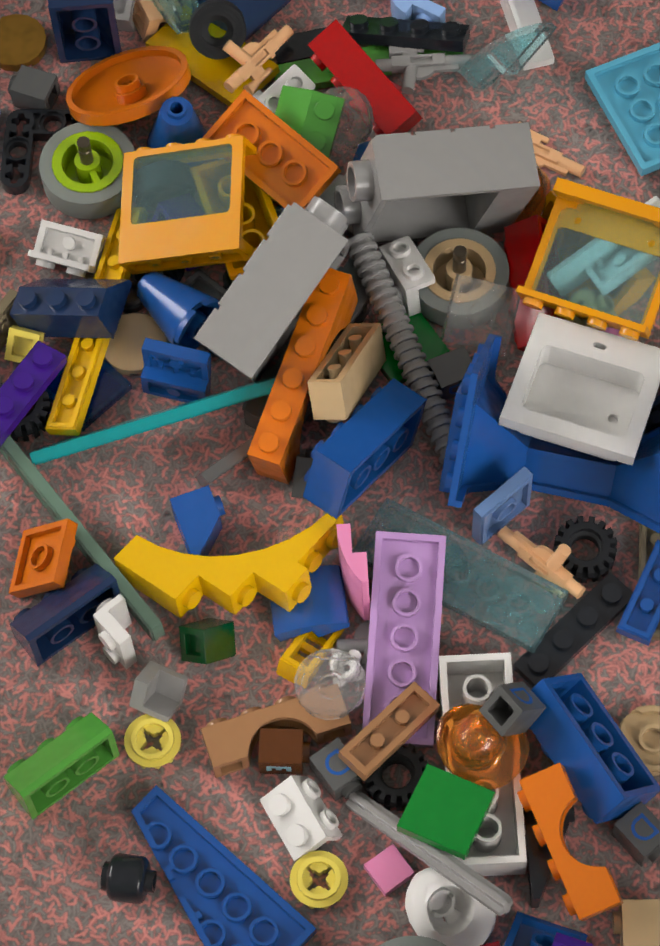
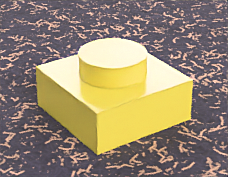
(20, 342)

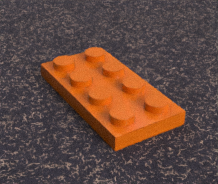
(285, 162)

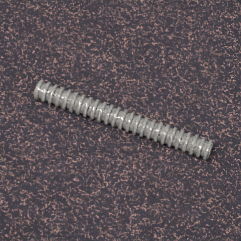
(401, 337)

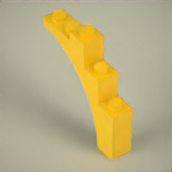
(230, 580)

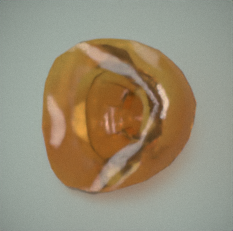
(476, 750)

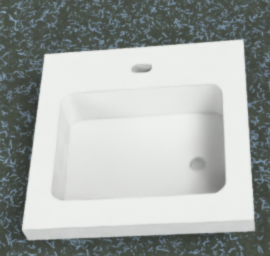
(583, 389)

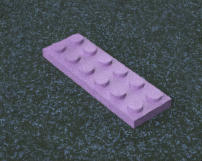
(404, 622)

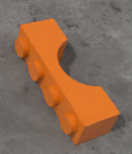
(550, 799)

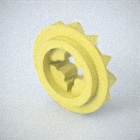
(152, 758)
(319, 863)

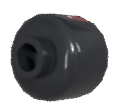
(128, 878)

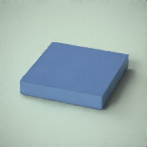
(502, 506)

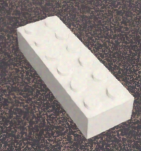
(501, 838)

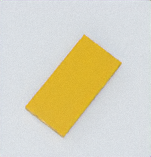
(208, 72)

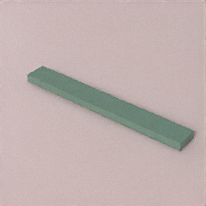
(84, 541)

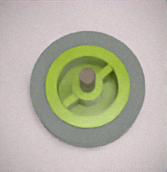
(84, 170)

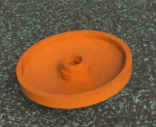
(128, 85)

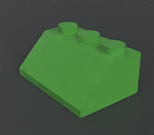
(311, 115)
(62, 764)

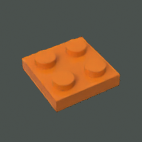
(43, 558)

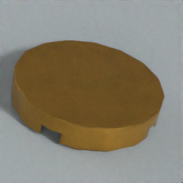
(21, 42)

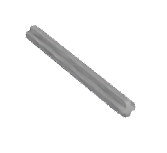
(439, 860)

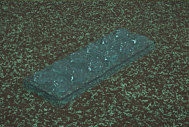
(478, 580)

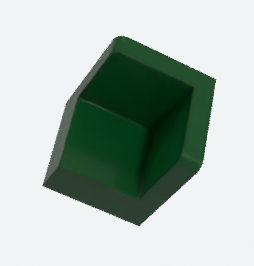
(207, 641)

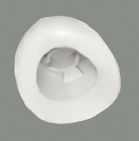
(435, 897)

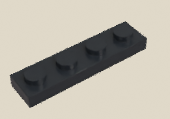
(408, 33)
(574, 630)

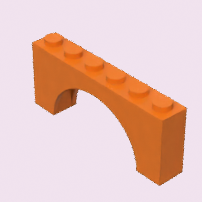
(281, 423)

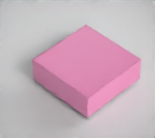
(389, 870)

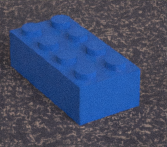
(363, 447)
(591, 748)

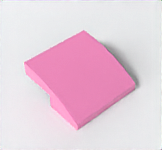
(354, 572)

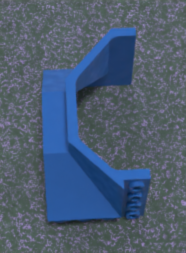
(486, 455)

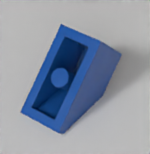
(198, 519)

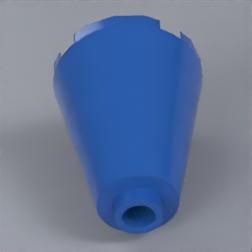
(175, 124)
(175, 307)

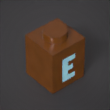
(282, 751)

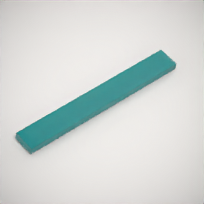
(152, 421)

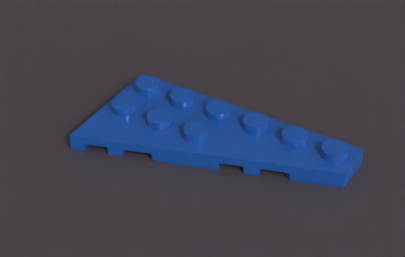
(213, 886)

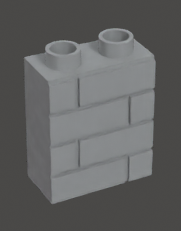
(440, 182)
(276, 282)

